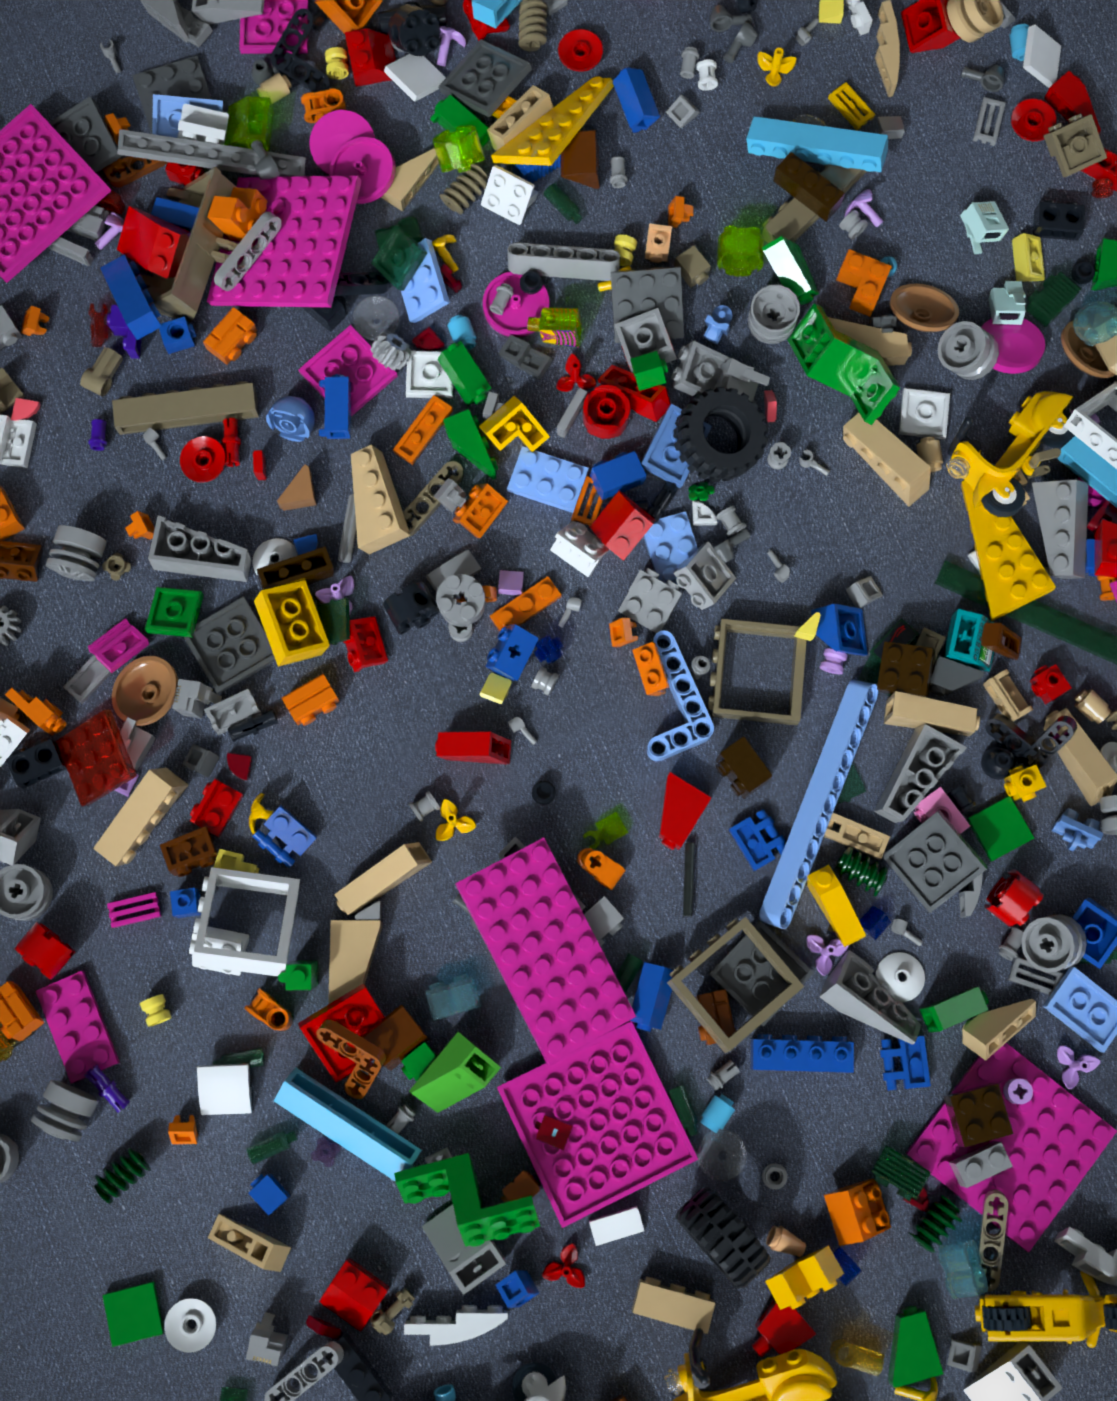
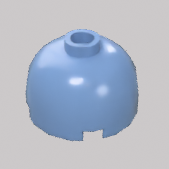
(291, 417)

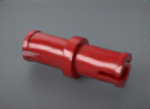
(231, 442)

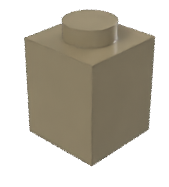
(693, 267)

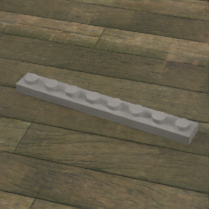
(202, 154)

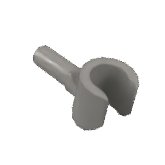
(803, 34)
(110, 53)
(150, 437)
(807, 463)
(783, 571)
(572, 604)
(518, 724)
(899, 927)

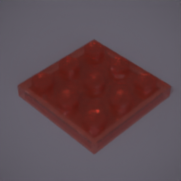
(96, 758)

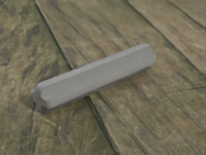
(348, 532)

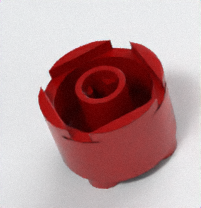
(601, 424)
(1013, 898)
(44, 949)

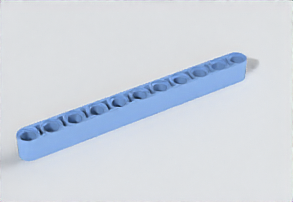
(818, 804)

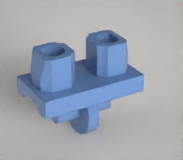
(718, 324)
(1077, 833)

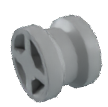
(853, 224)
(460, 634)
(545, 681)

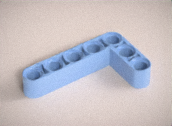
(692, 695)

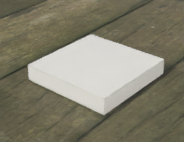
(1041, 56)
(415, 76)
(426, 376)
(924, 413)

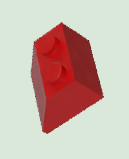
(928, 26)
(369, 55)
(622, 525)
(354, 1294)

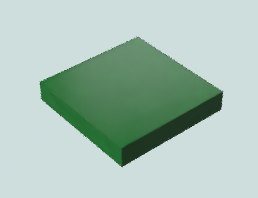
(174, 612)
(1000, 828)
(133, 1314)

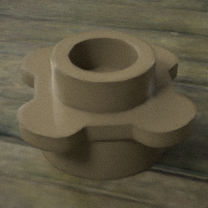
(109, 565)

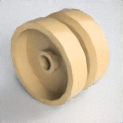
(974, 17)

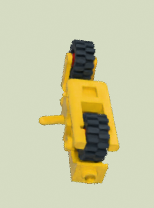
(1048, 1316)

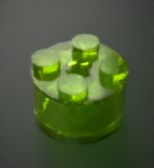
(458, 149)
(740, 250)

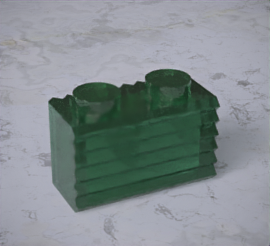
(1053, 299)
(901, 1173)

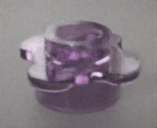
(328, 1159)

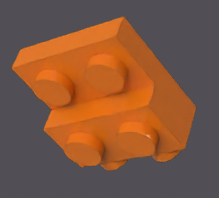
(41, 712)

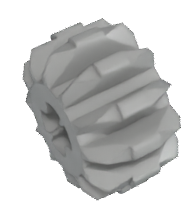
(391, 350)
(10, 625)

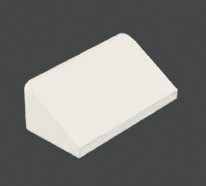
(616, 1225)

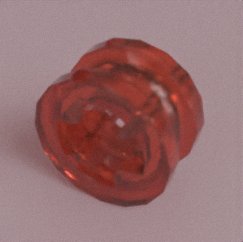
(1102, 188)

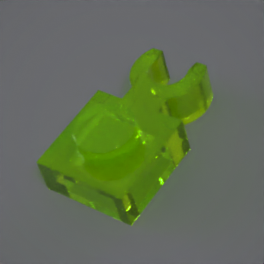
(609, 830)

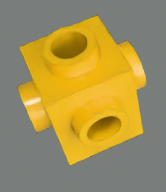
(1024, 783)

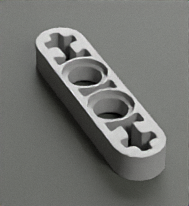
(245, 249)
(302, 1374)

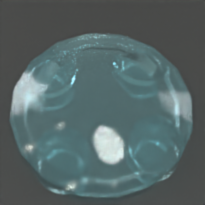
(1096, 322)

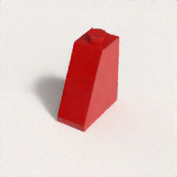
(473, 747)
(680, 811)

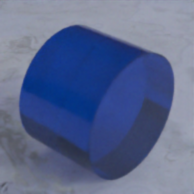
(848, 1266)

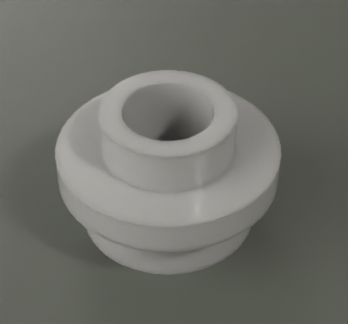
(782, 1176)

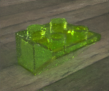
(250, 121)

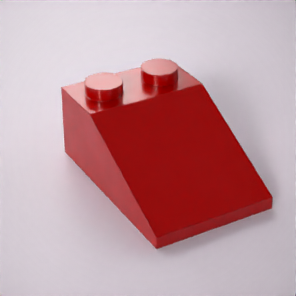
(153, 242)

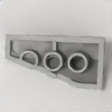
(858, 994)

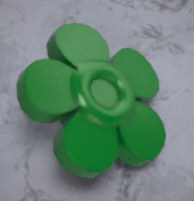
(701, 491)

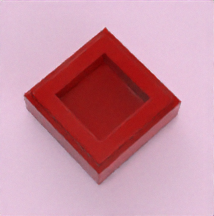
(259, 464)

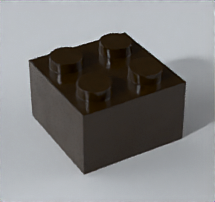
(905, 669)
(743, 768)
(978, 1115)

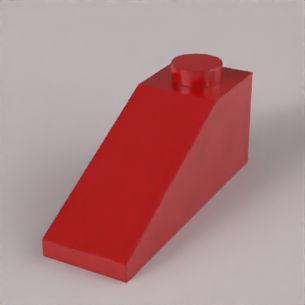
(1071, 98)
(648, 403)

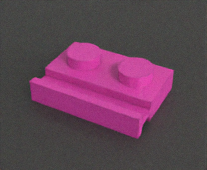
(118, 645)

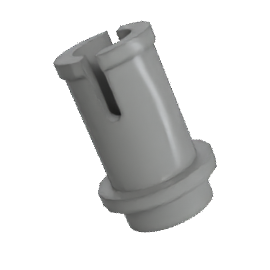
(689, 57)
(618, 176)
(501, 299)
(699, 666)
(1012, 944)
(722, 1075)
(401, 1119)

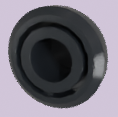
(997, 762)

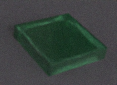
(399, 257)

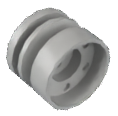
(775, 302)
(76, 552)
(64, 1111)

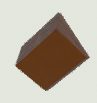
(581, 159)
(396, 1036)

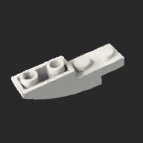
(1089, 1256)
(468, 1324)

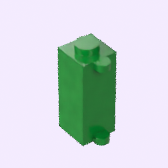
(451, 114)
(464, 374)
(300, 975)

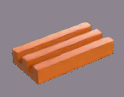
(583, 519)

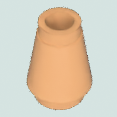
(784, 1241)

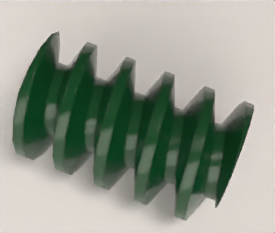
(861, 870)
(121, 1176)
(936, 1224)

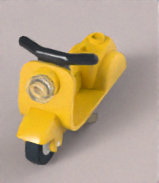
(996, 485)
(785, 1377)

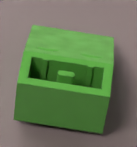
(454, 1074)

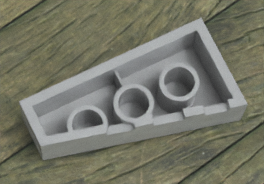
(1063, 525)
(196, 553)
(918, 770)

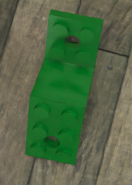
(843, 364)
(473, 1221)

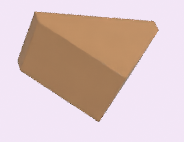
(299, 492)

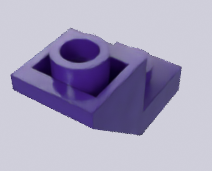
(119, 328)

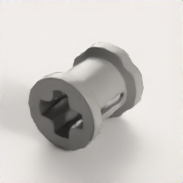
(784, 451)
(731, 521)
(424, 806)

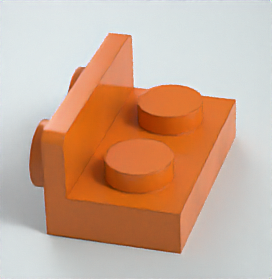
(480, 509)
(651, 669)

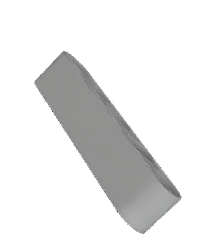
(563, 261)

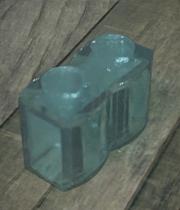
(452, 998)
(963, 1269)

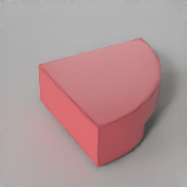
(770, 405)
(24, 409)

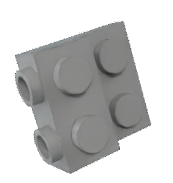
(697, 368)
(704, 576)
(650, 600)

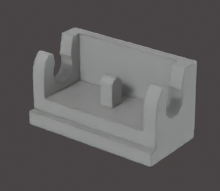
(232, 711)

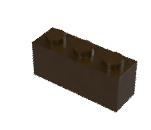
(808, 186)
(308, 566)

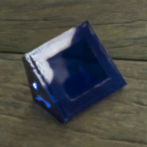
(874, 922)

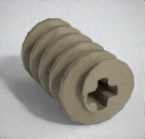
(532, 25)
(464, 188)

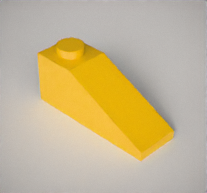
(835, 905)

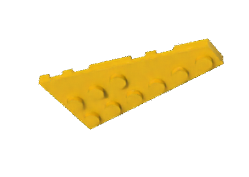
(552, 132)
(1005, 560)

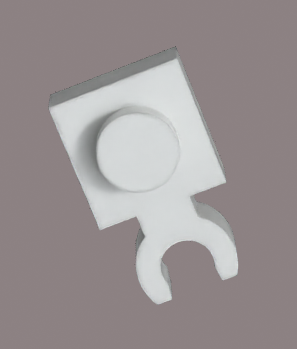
(860, 16)

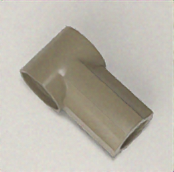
(99, 377)

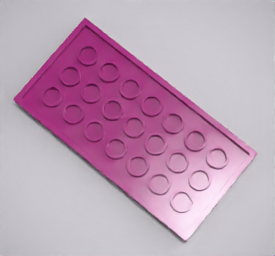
(545, 951)

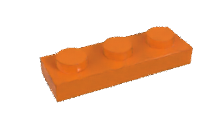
(422, 430)
(527, 604)

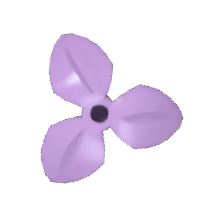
(448, 34)
(861, 202)
(117, 224)
(337, 591)
(816, 945)
(1084, 1063)

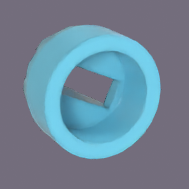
(893, 263)
(445, 1393)

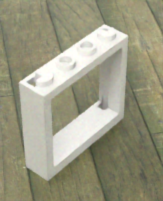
(1092, 433)
(240, 960)

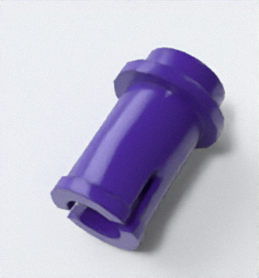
(98, 432)

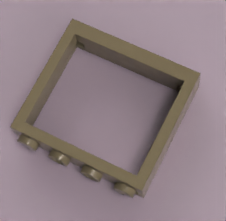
(797, 674)
(676, 984)

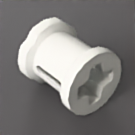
(707, 74)

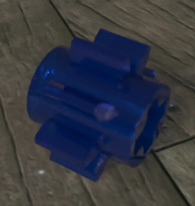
(548, 649)

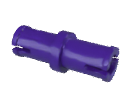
(107, 1088)

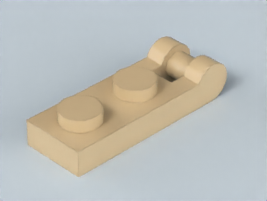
(857, 836)

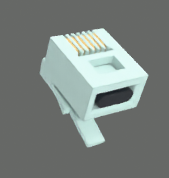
(983, 224)
(1008, 303)

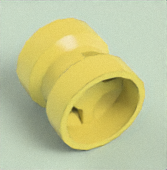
(336, 59)
(625, 246)
(154, 1007)

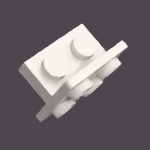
(202, 124)
(508, 194)
(579, 547)
(226, 940)

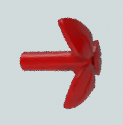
(573, 368)
(574, 1276)

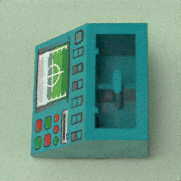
(964, 640)

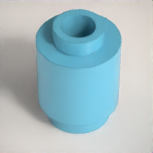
(1018, 41)
(462, 330)
(717, 1113)

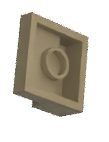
(1075, 144)

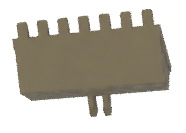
(183, 293)

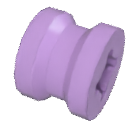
(833, 661)
(1012, 1091)

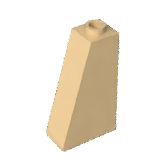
(892, 346)
(945, 717)
(1084, 762)
(382, 877)
(351, 954)

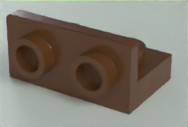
(19, 561)
(189, 852)

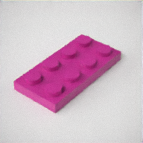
(77, 1026)

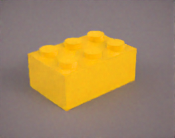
(291, 623)

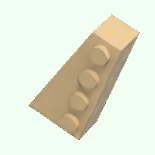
(889, 458)
(376, 502)
(140, 815)

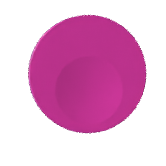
(332, 132)
(369, 161)
(518, 308)
(1018, 346)

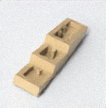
(888, 52)

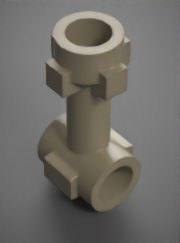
(383, 1321)

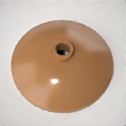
(924, 307)
(1083, 356)
(137, 685)

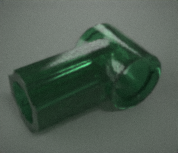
(409, 224)

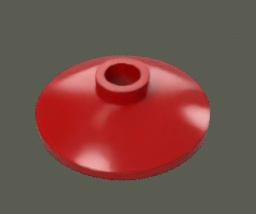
(580, 42)
(1036, 112)
(195, 452)

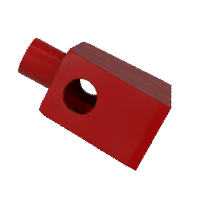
(781, 1330)

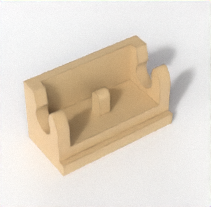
(1007, 696)

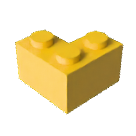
(512, 421)
(805, 1278)

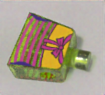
(558, 326)

